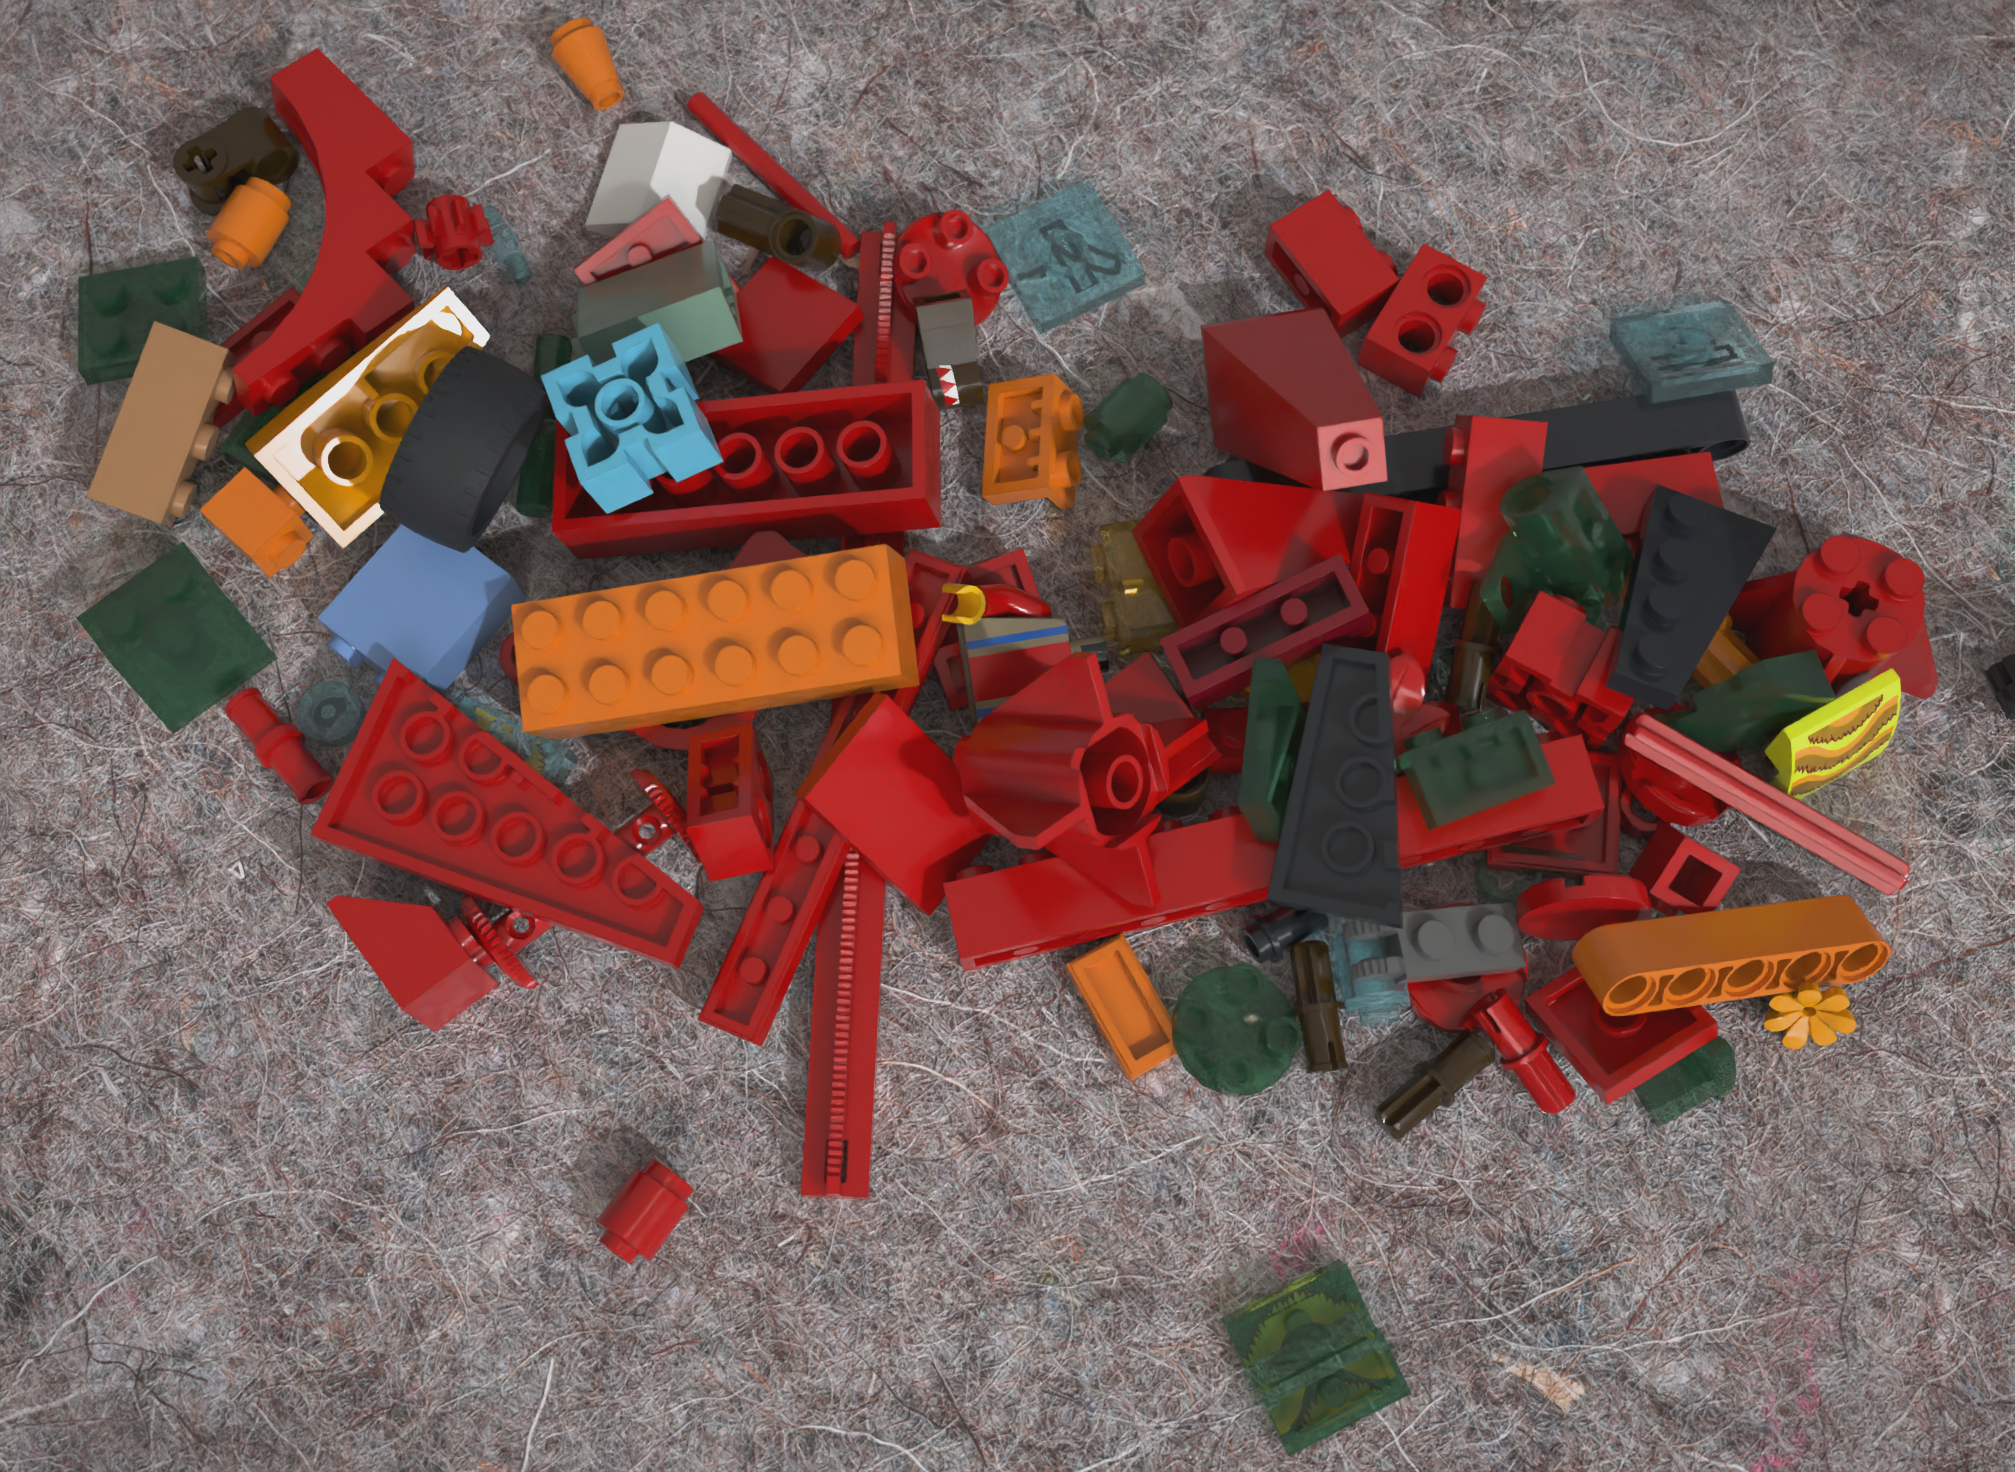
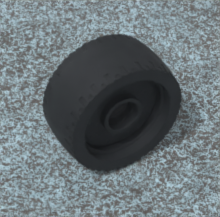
(464, 449)

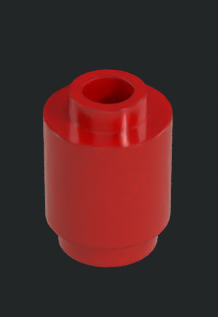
(644, 1212)

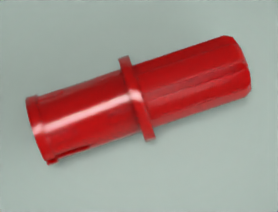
(1524, 1051)

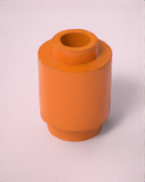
(249, 224)

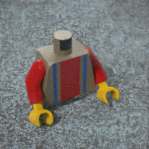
(1009, 642)

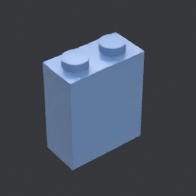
(420, 607)

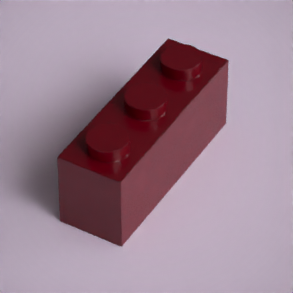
(1279, 622)

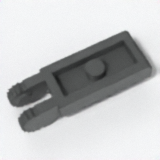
(1442, 944)

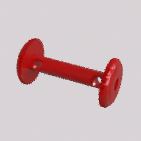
(504, 942)

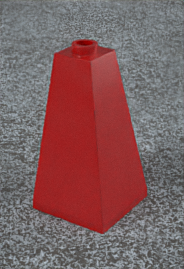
(1292, 400)
(1233, 538)

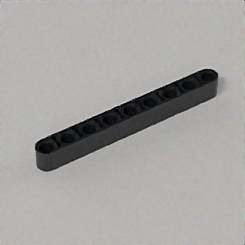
(1575, 436)

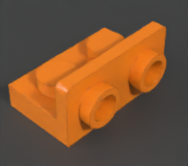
(1032, 441)

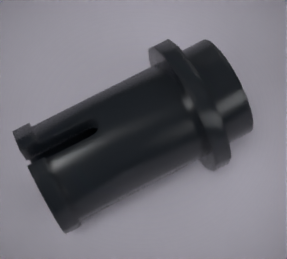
(1276, 932)

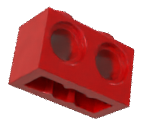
(1416, 318)
(730, 802)

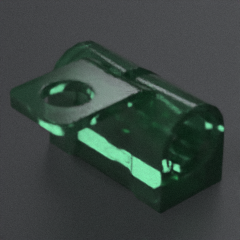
(1558, 542)

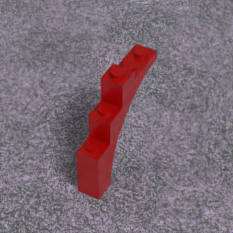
(365, 236)

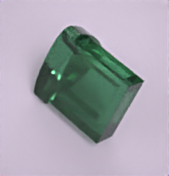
(1689, 1082)

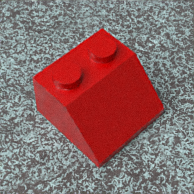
(420, 957)

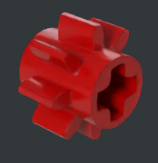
(453, 232)

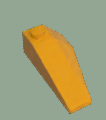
(345, 430)

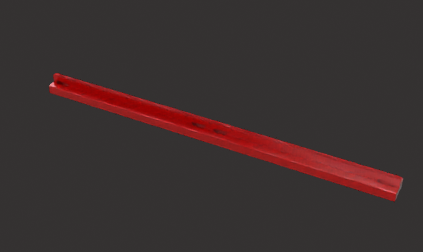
(853, 918)

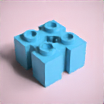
(631, 418)

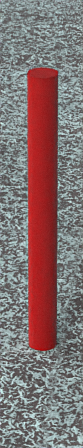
(767, 167)

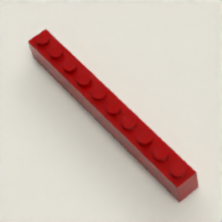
(1225, 867)

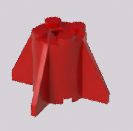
(1852, 607)
(1073, 775)

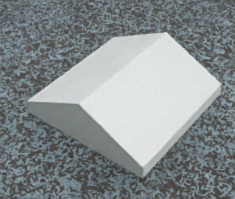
(655, 162)

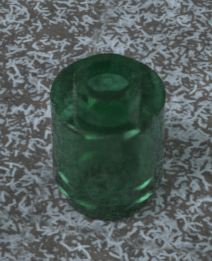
(1127, 418)

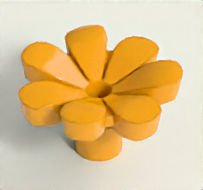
(1810, 1013)

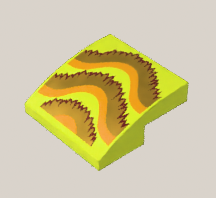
(1836, 736)

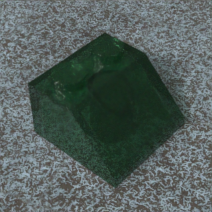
(177, 637)

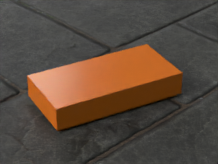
(1124, 1006)

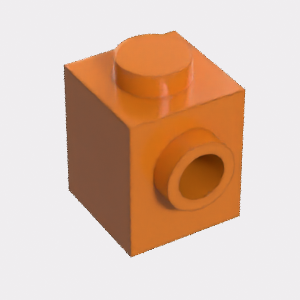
(259, 522)

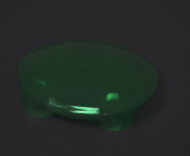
(1235, 1030)

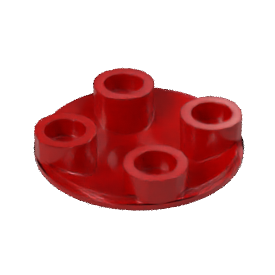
(948, 255)

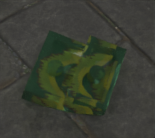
(1315, 1357)

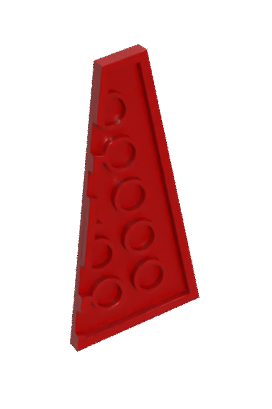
(471, 815)

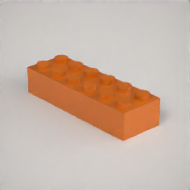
(715, 643)

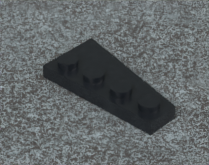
(1679, 591)
(1342, 808)

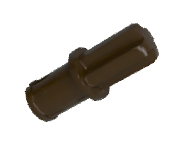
(1474, 653)
(1317, 1007)
(1434, 1084)

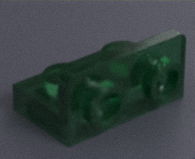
(1474, 769)

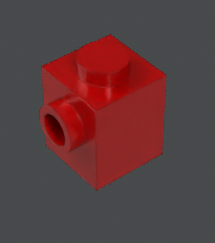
(1682, 873)

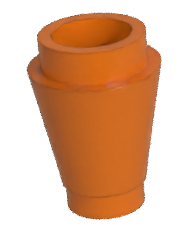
(587, 61)

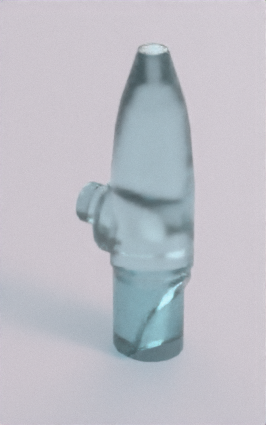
(507, 247)

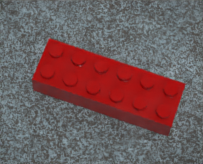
(790, 465)

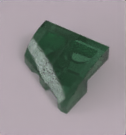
(1755, 703)

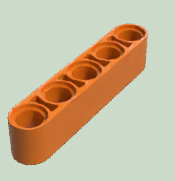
(1729, 954)

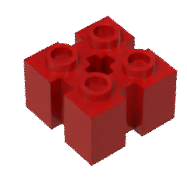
(1560, 672)

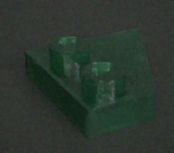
(1270, 749)

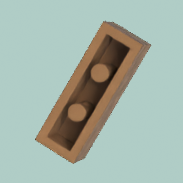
(164, 426)

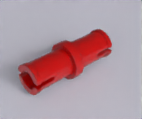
(279, 746)

